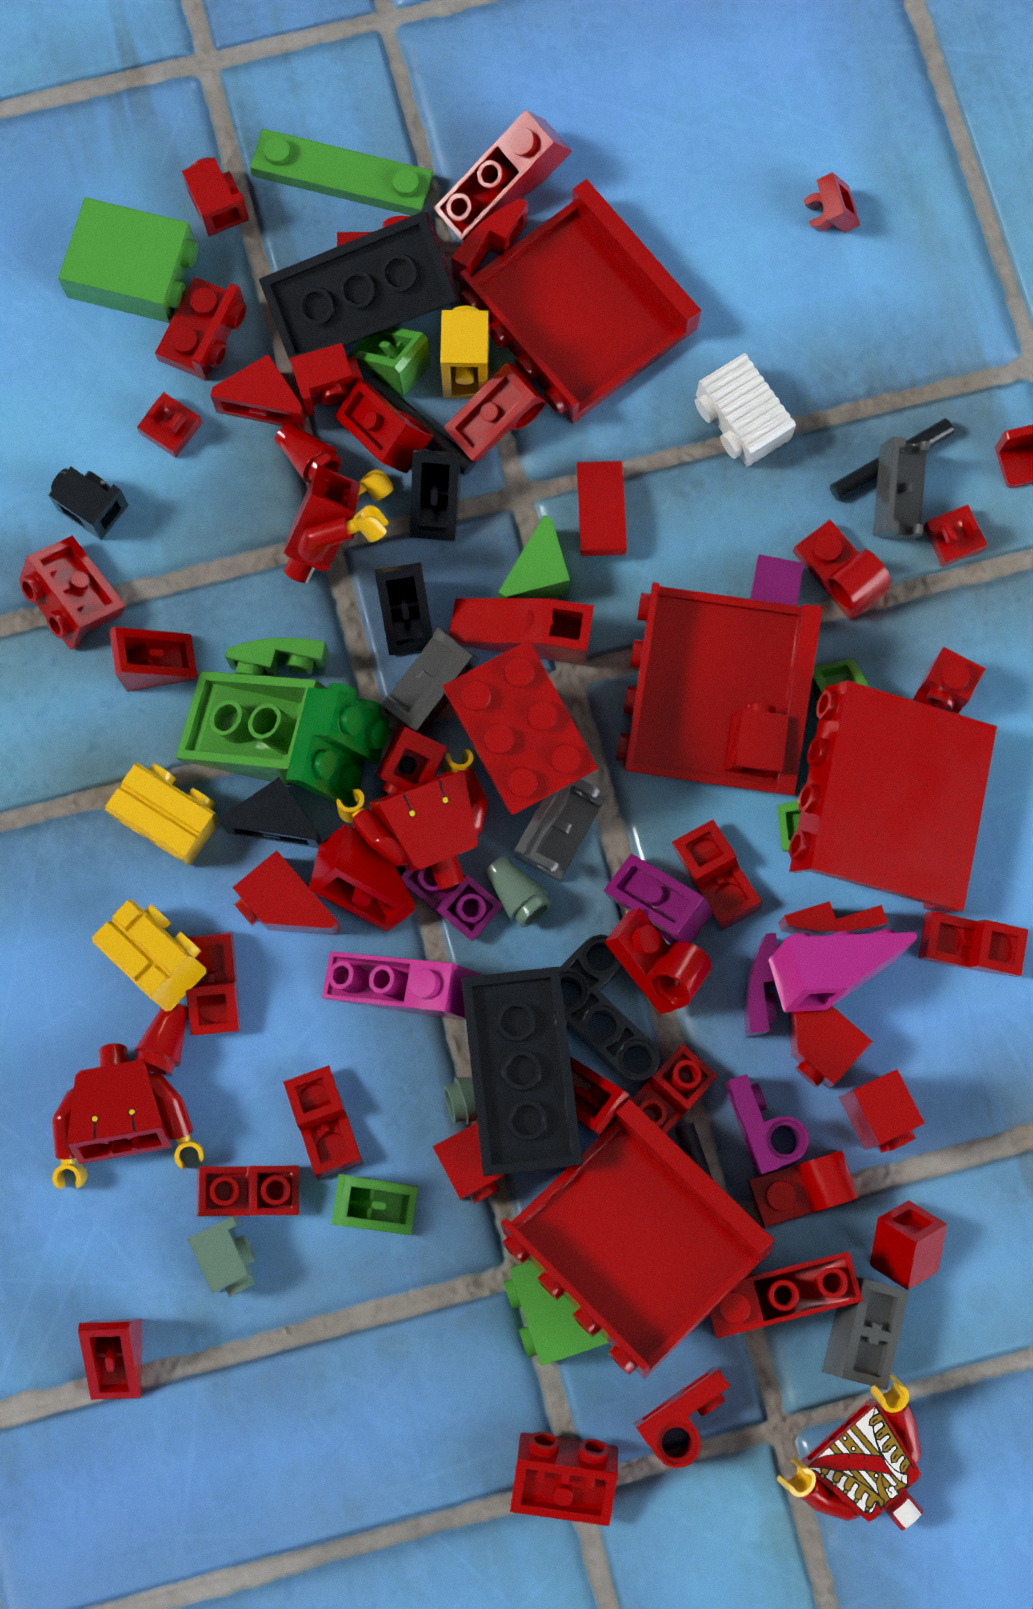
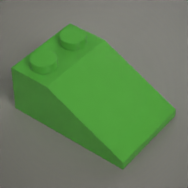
(244, 723)

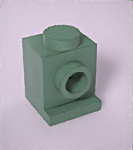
(224, 1257)

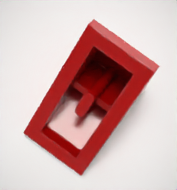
(259, 395)
(152, 657)
(595, 1098)
(112, 1357)

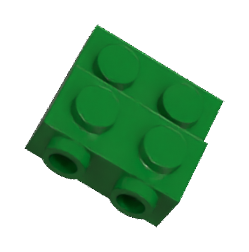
(335, 741)

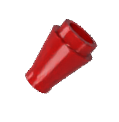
(306, 451)
(163, 1041)

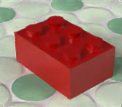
(519, 727)

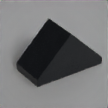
(435, 494)
(404, 608)
(272, 816)

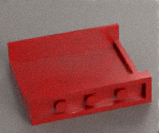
(581, 304)
(704, 664)
(893, 796)
(637, 1241)

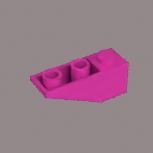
(824, 969)
(397, 984)

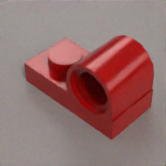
(500, 405)
(381, 427)
(847, 576)
(662, 971)
(802, 1189)
(700, 1395)

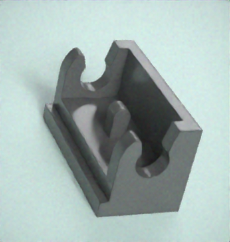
(900, 489)
(419, 693)
(559, 828)
(867, 1335)

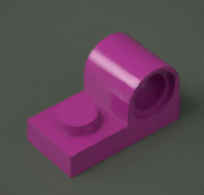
(667, 903)
(747, 1105)

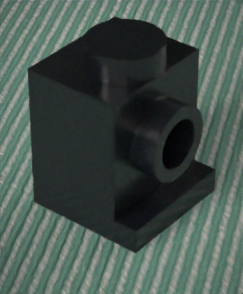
(87, 500)

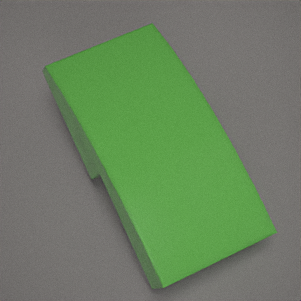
(264, 656)

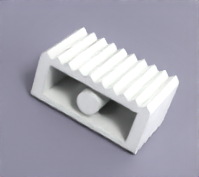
(744, 410)

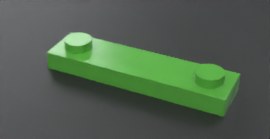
(341, 173)

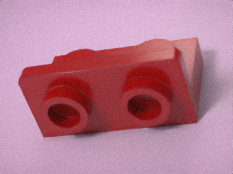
(201, 328)
(69, 590)
(565, 1478)

